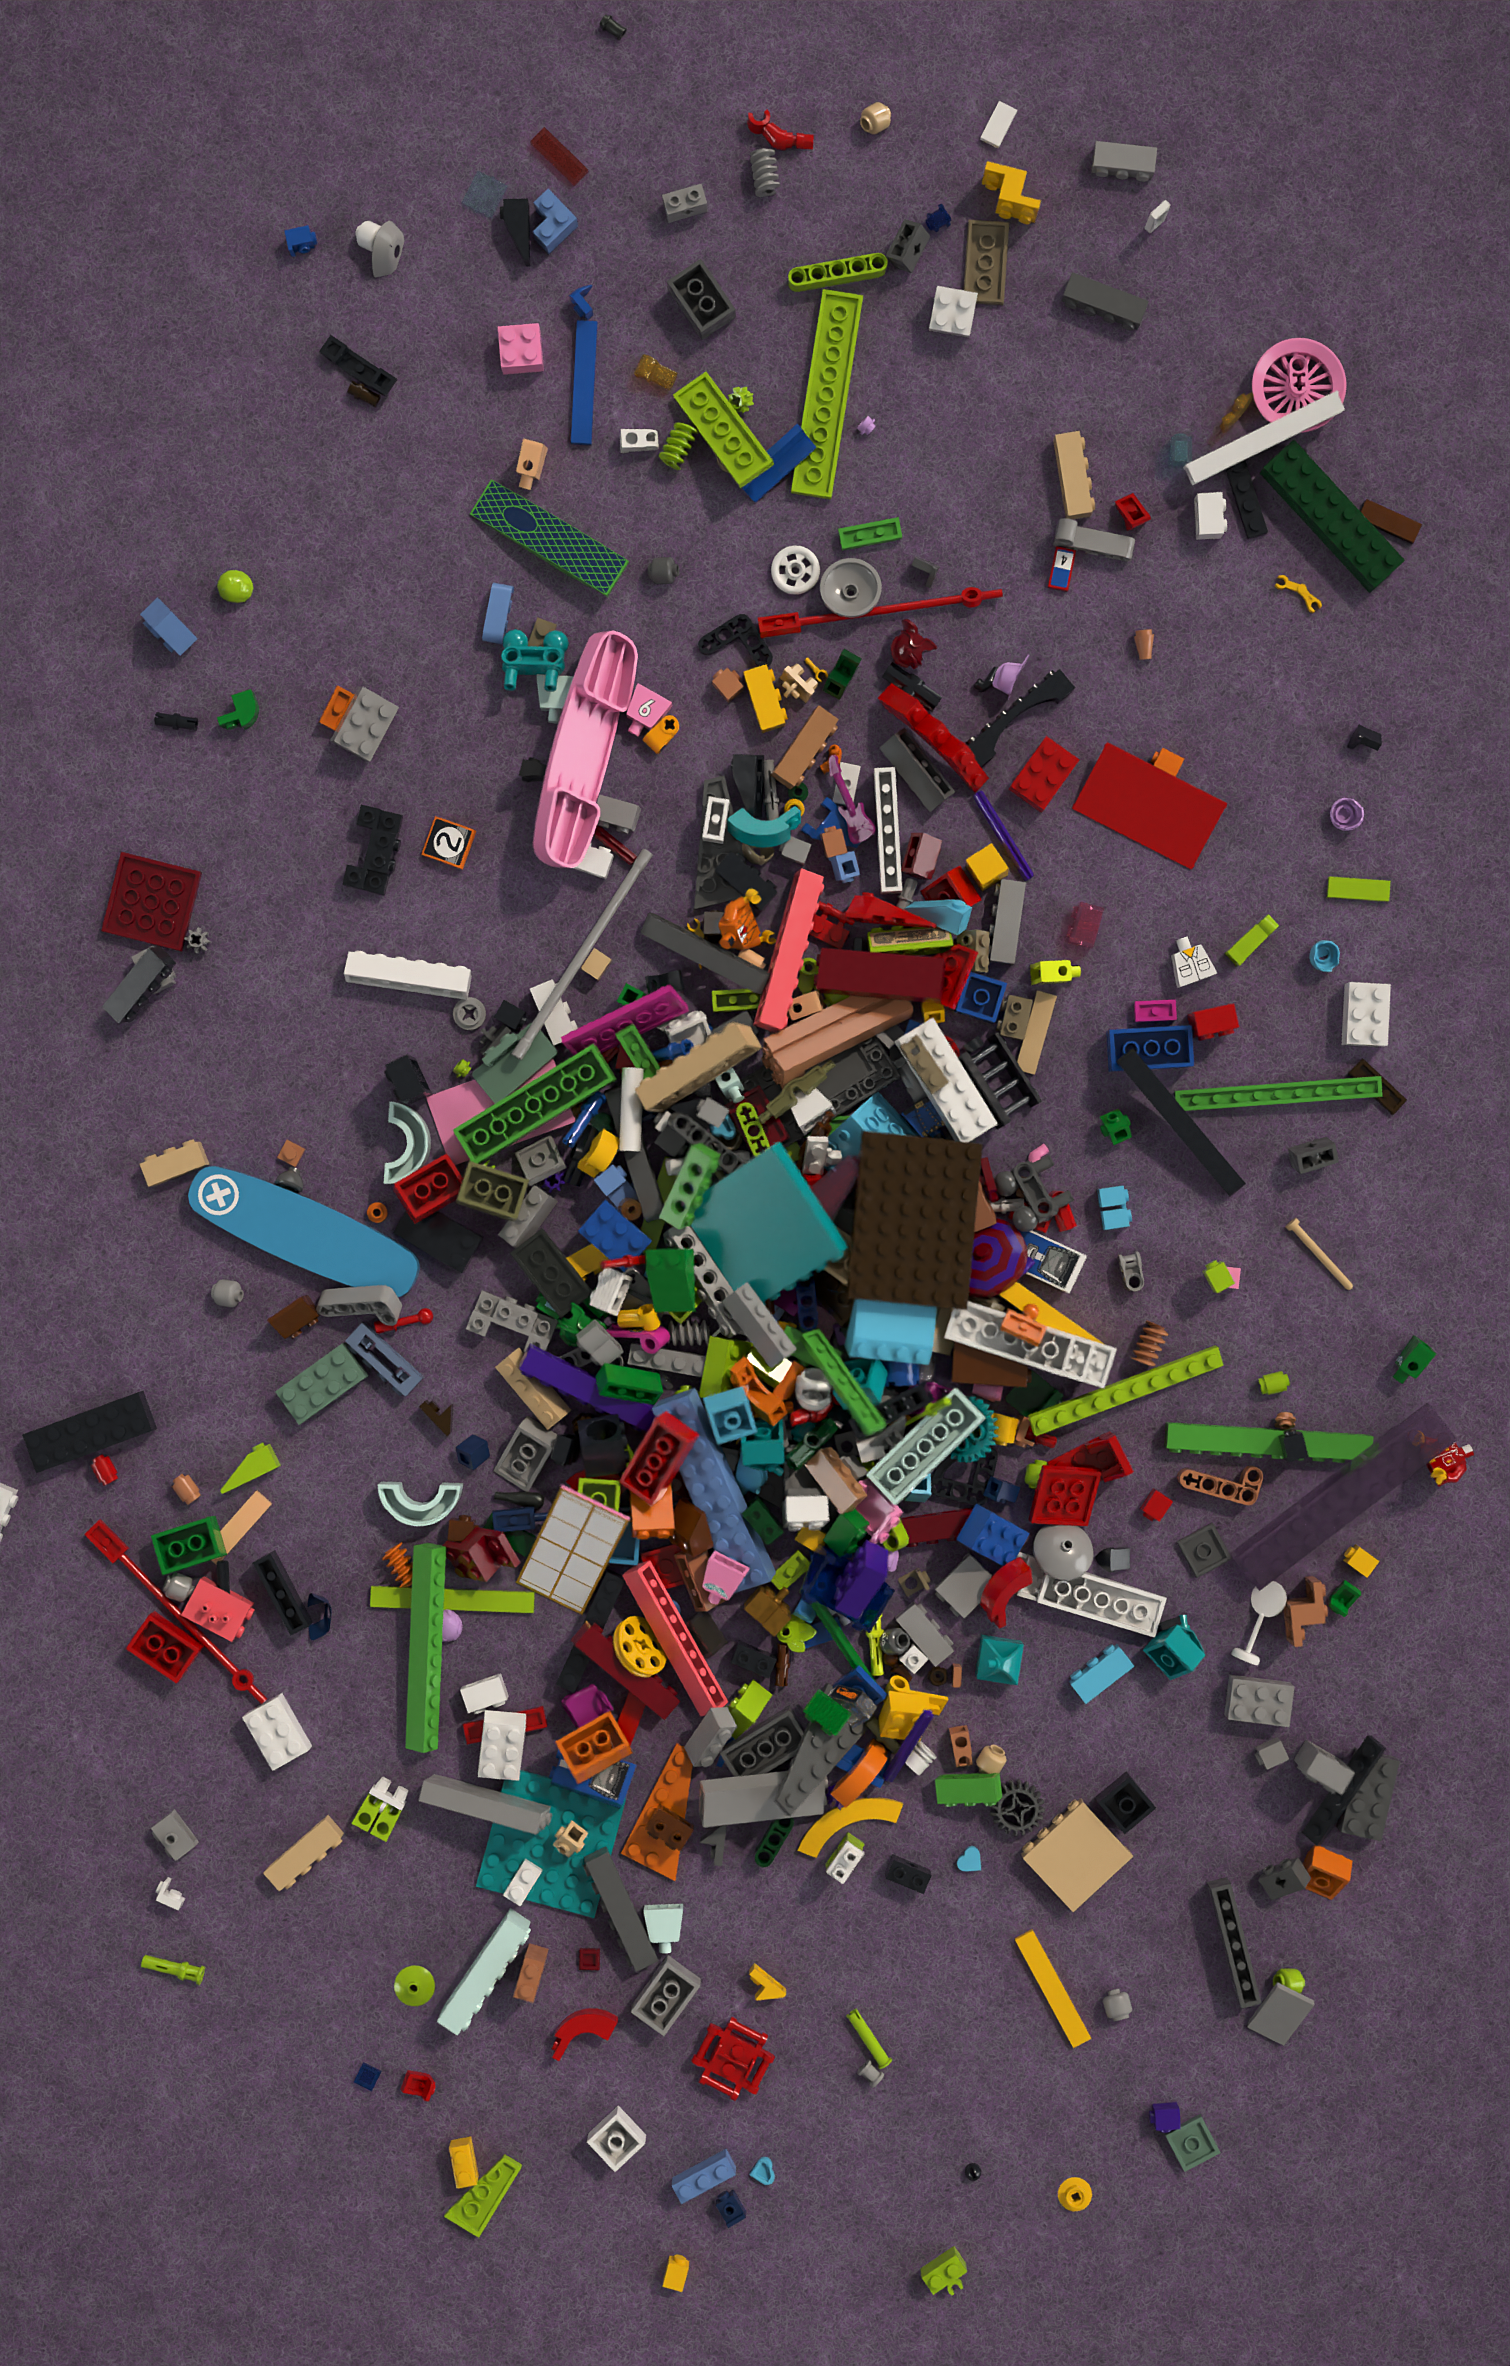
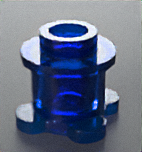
(938, 219)

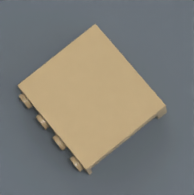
(1076, 1854)

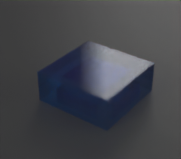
(367, 2076)

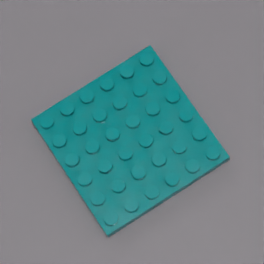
(563, 1878)

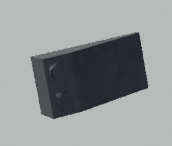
(441, 1238)

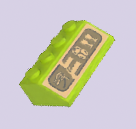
(909, 941)

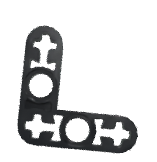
(743, 634)

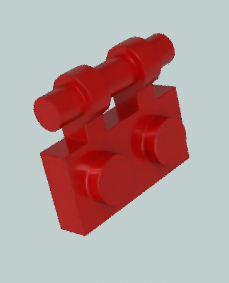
(827, 931)

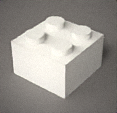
(953, 311)
(805, 1512)
(616, 2138)

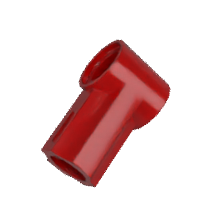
(1064, 1218)

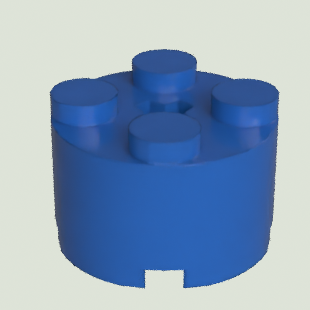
(901, 1373)

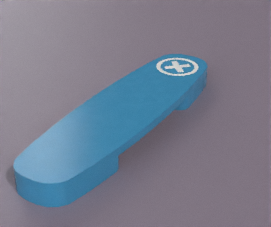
(302, 1230)

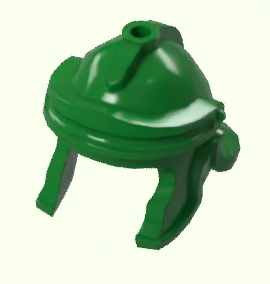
(571, 1327)

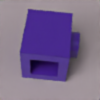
(1165, 2117)

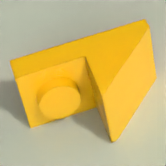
(770, 1987)

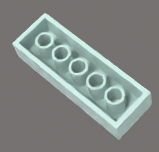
(925, 1447)
(484, 1971)

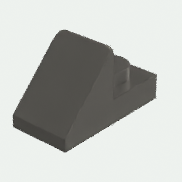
(716, 1837)

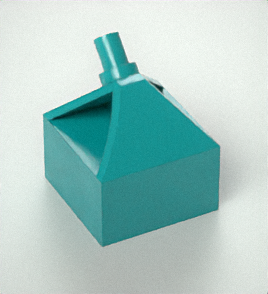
(870, 1376)
(765, 1448)
(1175, 1650)
(999, 1659)

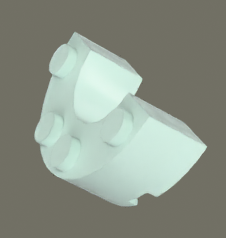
(417, 1143)
(418, 1513)

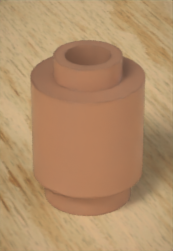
(186, 1489)

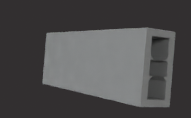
(751, 1799)
(485, 1804)

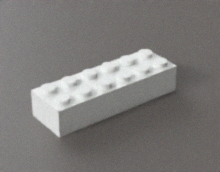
(959, 1100)

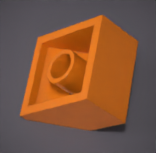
(1327, 1871)

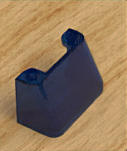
(821, 1588)

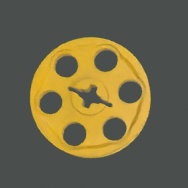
(639, 1647)

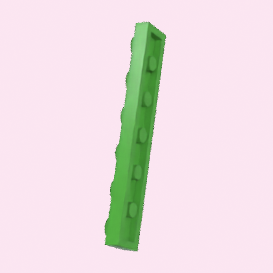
(842, 1382)

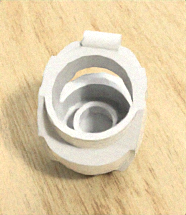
(813, 1389)

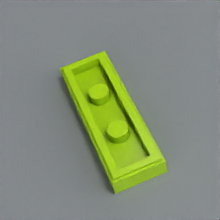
(1358, 889)

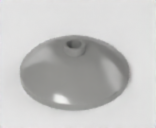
(852, 576)
(1058, 1560)

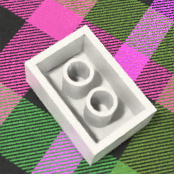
(1366, 1014)
(277, 1731)
(502, 1745)

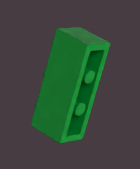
(629, 1384)

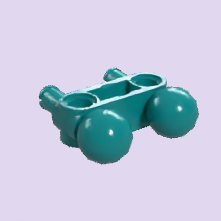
(533, 659)

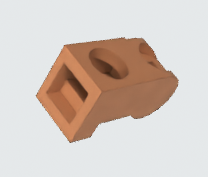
(961, 1745)

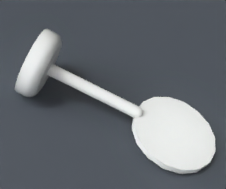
(1267, 1603)

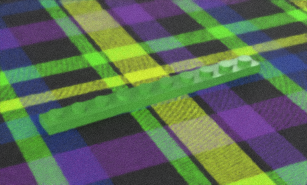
(1279, 1093)

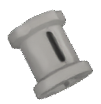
(870, 2073)

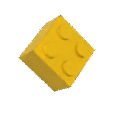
(900, 1714)

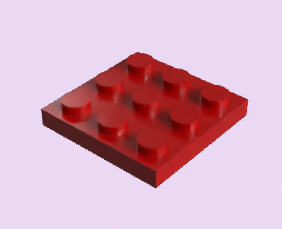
(1065, 1495)

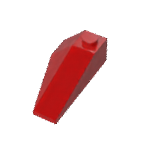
(876, 911)

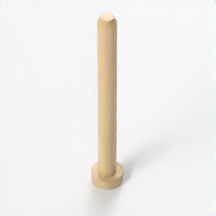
(1293, 1225)

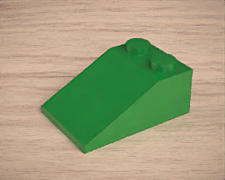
(671, 1279)

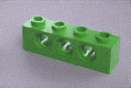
(673, 1210)

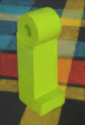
(1251, 940)

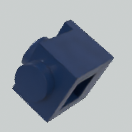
(1001, 1490)
(730, 2199)

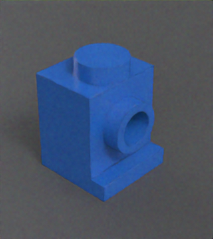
(300, 240)

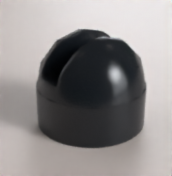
(977, 2170)

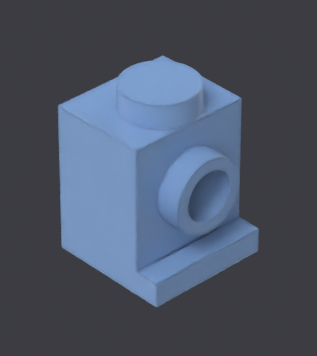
(850, 863)

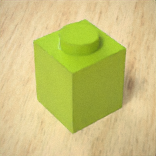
(1218, 1276)

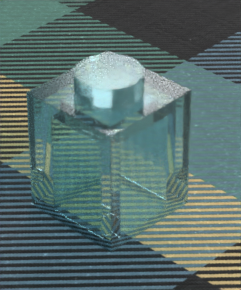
(1180, 450)

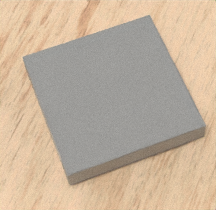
(540, 1160)

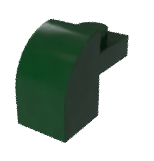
(842, 674)

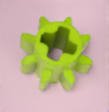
(741, 399)

